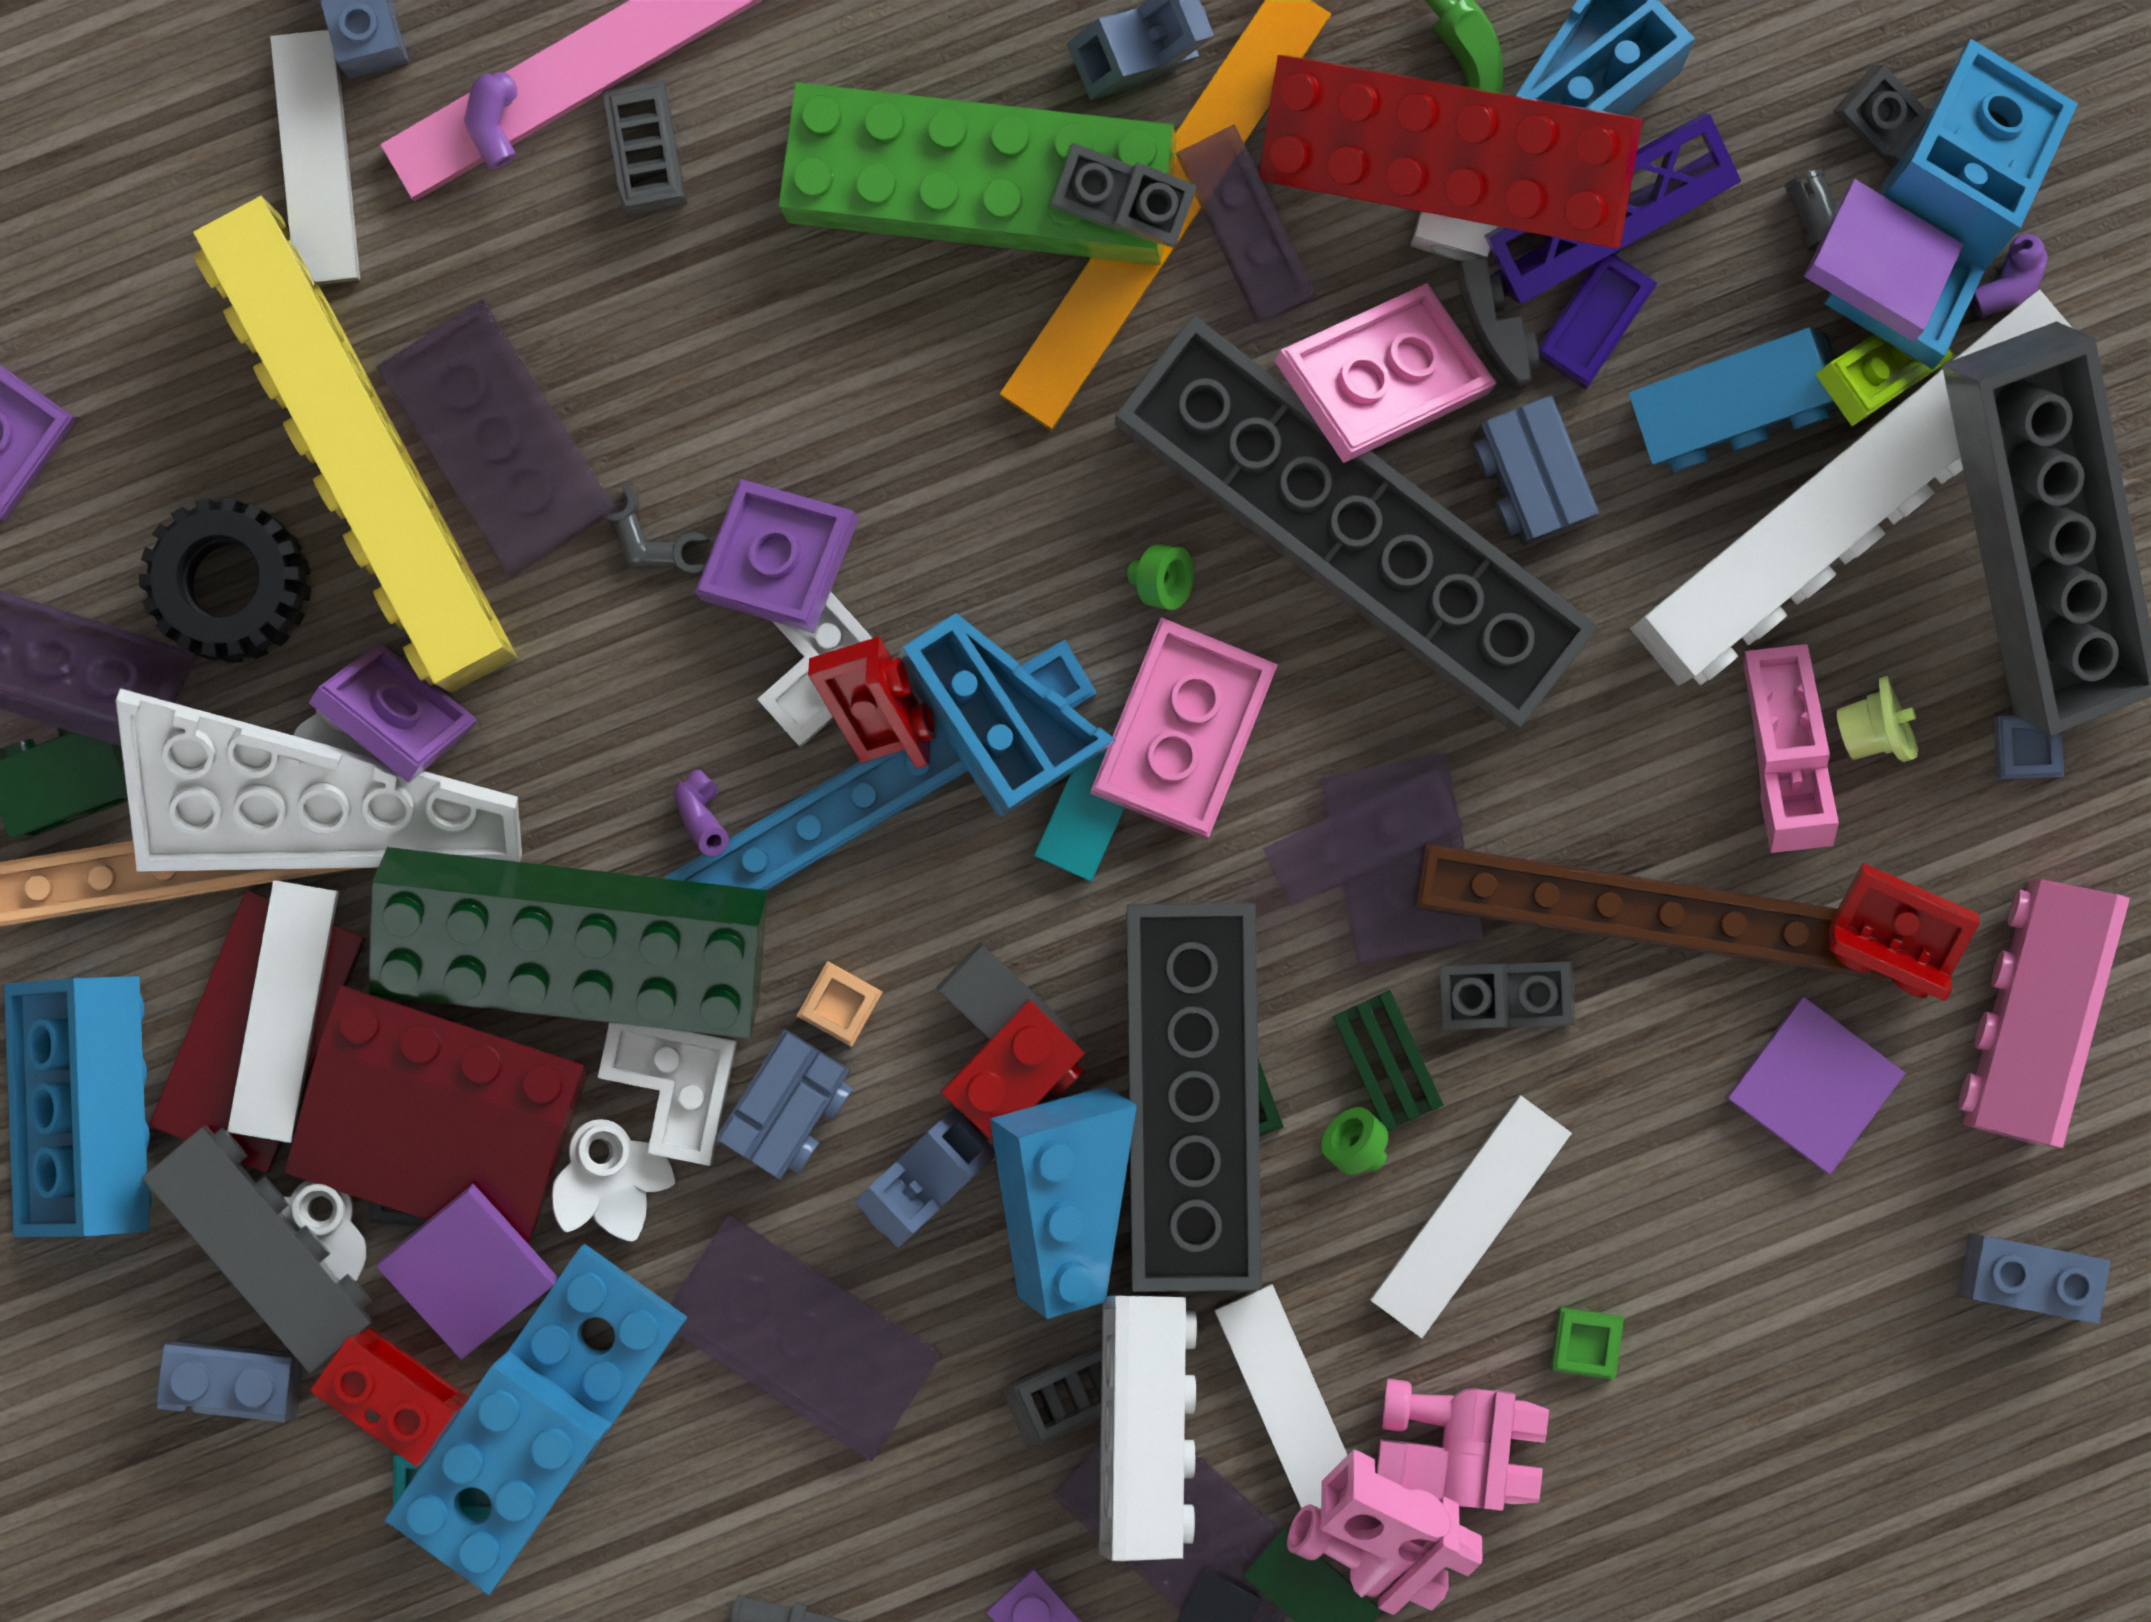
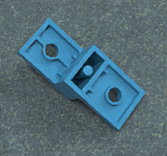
(1972, 180)
(535, 1419)

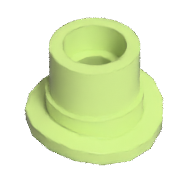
(1878, 725)

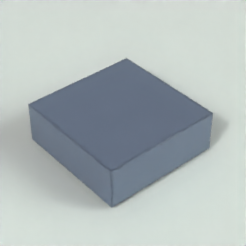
(2026, 751)

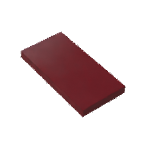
(209, 1060)

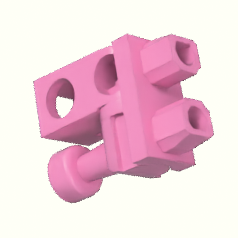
(1474, 1448)
(1386, 1536)

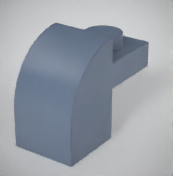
(1139, 45)
(925, 1177)

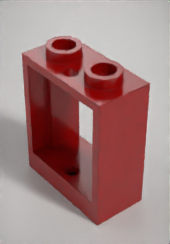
(406, 1394)

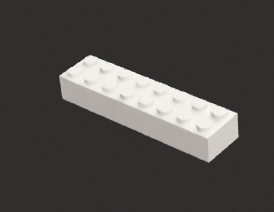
(1821, 520)

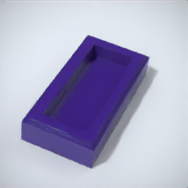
(1595, 319)

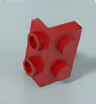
(873, 702)
(1901, 932)
(1015, 1068)

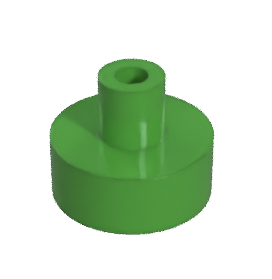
(1163, 576)
(1355, 1142)

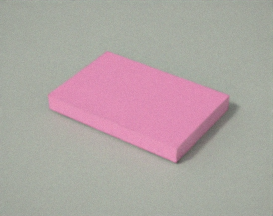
(1385, 372)
(1183, 729)

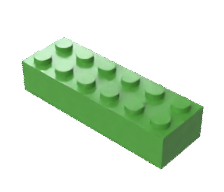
(955, 170)

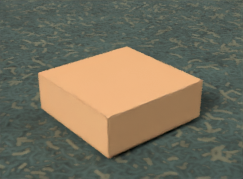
(839, 1004)

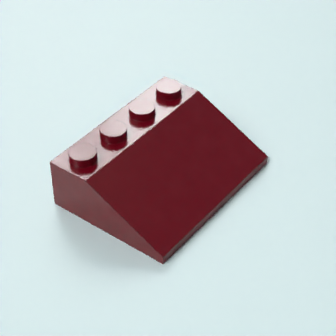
(426, 1107)

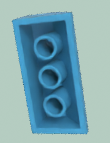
(77, 1107)

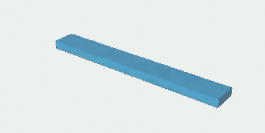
(858, 799)

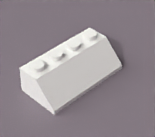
(1144, 1428)

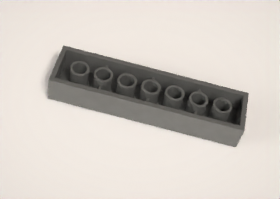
(1354, 526)

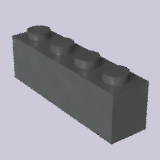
(258, 1247)

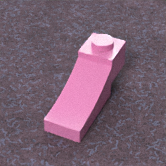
(1790, 749)

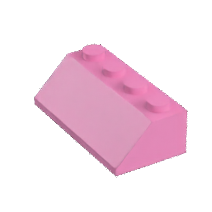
(2043, 1012)

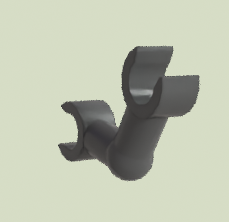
(639, 552)

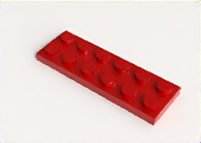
(1450, 150)

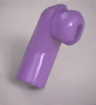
(483, 114)
(2018, 279)
(699, 822)

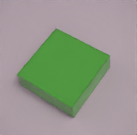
(1587, 1343)

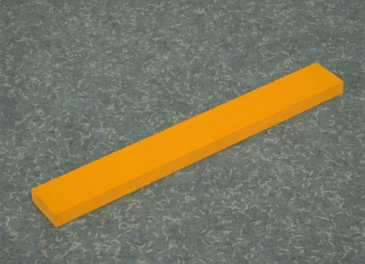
(1111, 288)

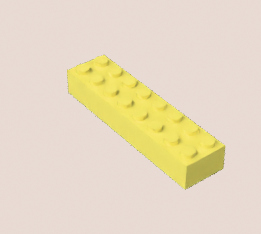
(355, 445)

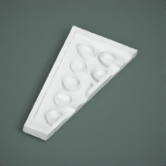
(257, 799)

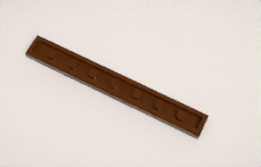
(1629, 908)

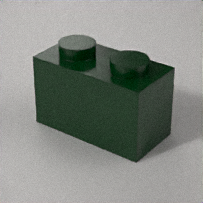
(58, 782)

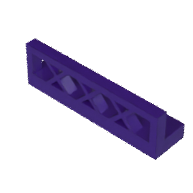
(1646, 211)

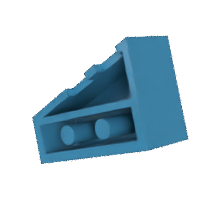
(1610, 56)
(1735, 400)
(998, 716)
(1063, 1195)

